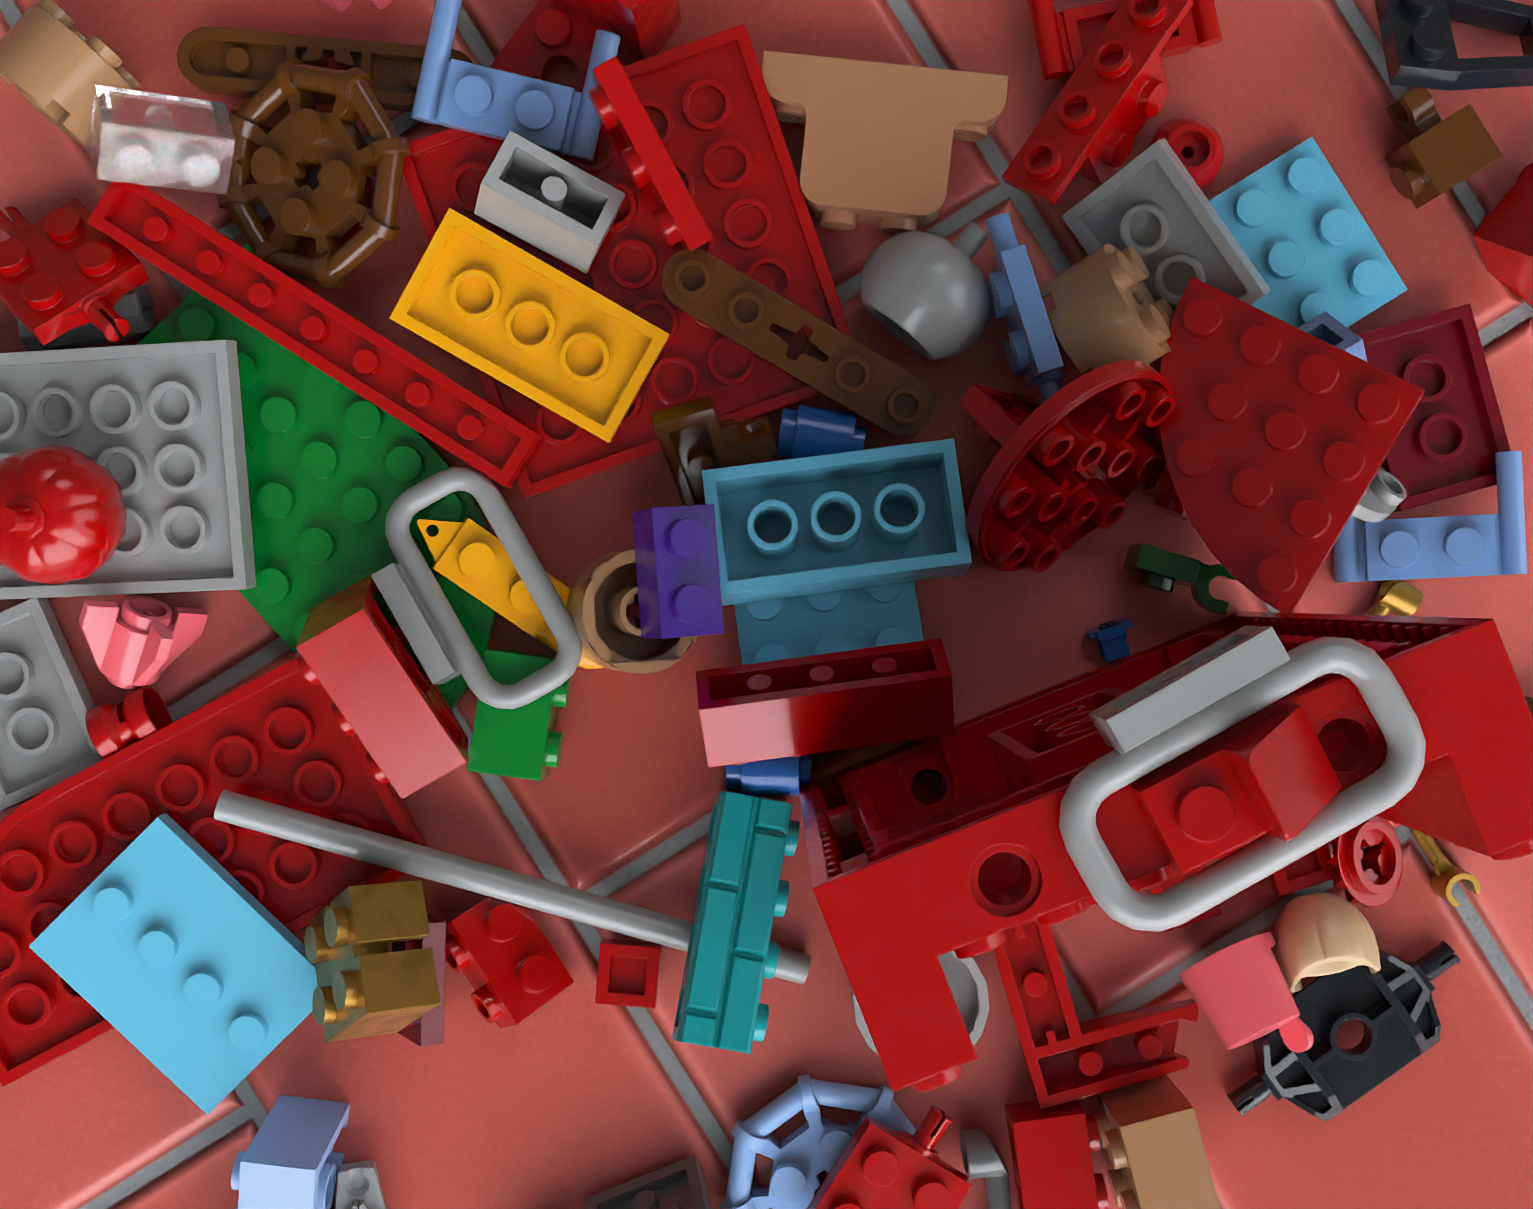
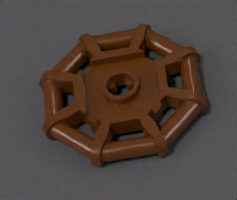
(284, 168)

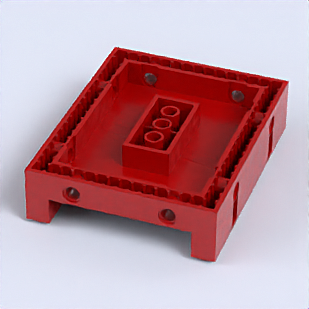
(987, 851)

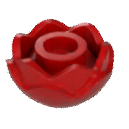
(1202, 142)

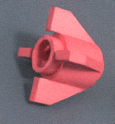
(137, 637)

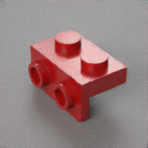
(504, 960)

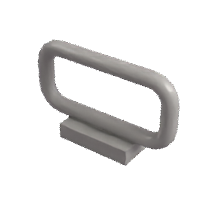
(428, 616)
(1199, 702)

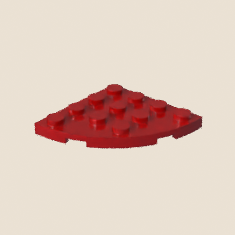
(1271, 438)

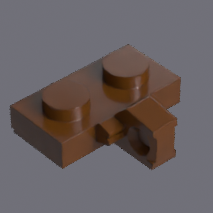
(698, 442)

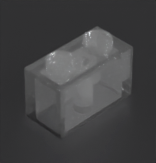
(161, 140)

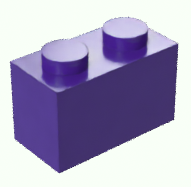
(677, 571)

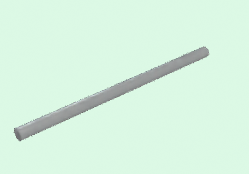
(473, 875)

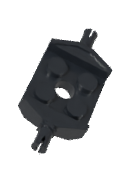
(1397, 1026)

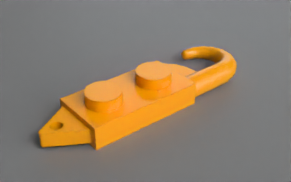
(483, 569)

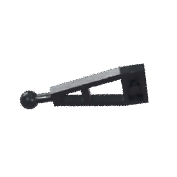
(1423, 49)

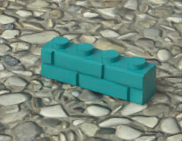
(733, 923)

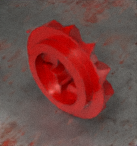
(1381, 862)

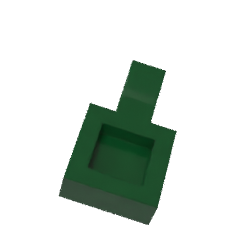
(1164, 569)

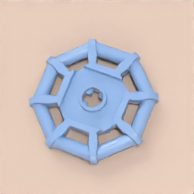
(806, 1150)

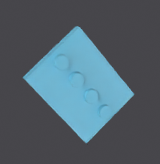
(182, 962)

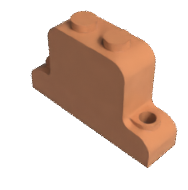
(879, 134)

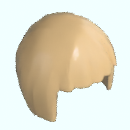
(1322, 937)

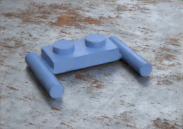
(499, 101)
(1441, 544)

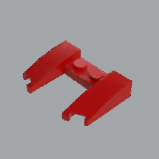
(1084, 1057)

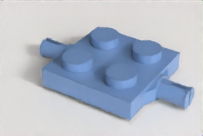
(1018, 299)

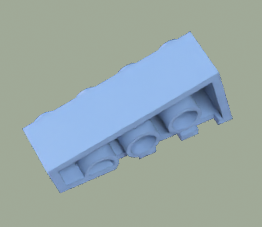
(292, 1156)

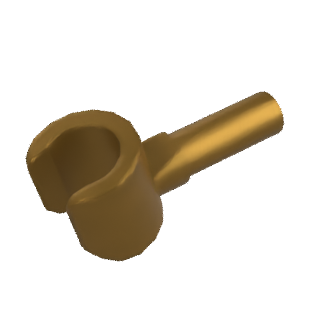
(1397, 598)
(1444, 873)

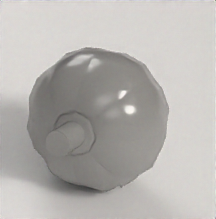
(929, 291)

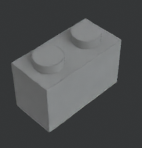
(547, 202)

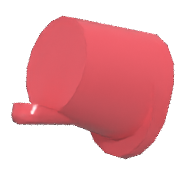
(1247, 995)

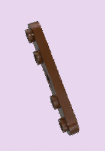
(245, 60)
(746, 309)

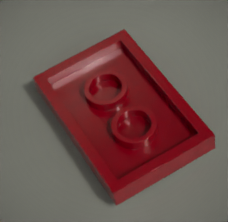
(1457, 423)

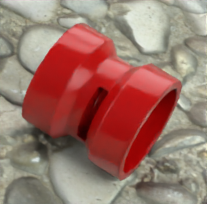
(121, 725)

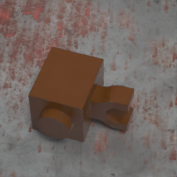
(1438, 150)

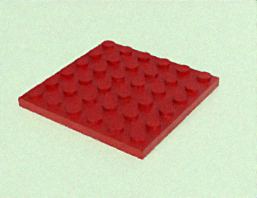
(736, 166)

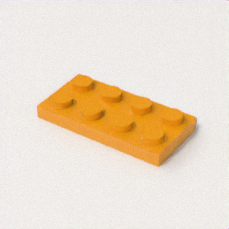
(529, 325)

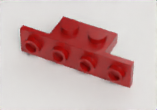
(1101, 103)

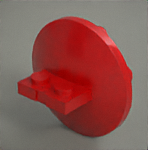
(1063, 461)

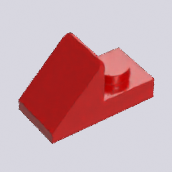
(1245, 786)

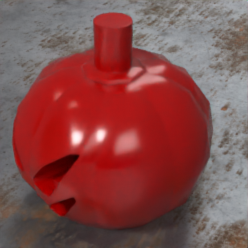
(58, 514)

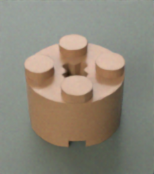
(59, 68)
(1108, 310)
(599, 615)

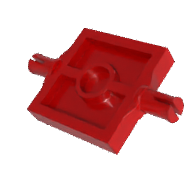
(65, 273)
(894, 1170)

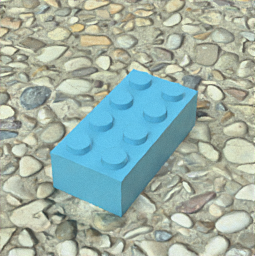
(838, 521)

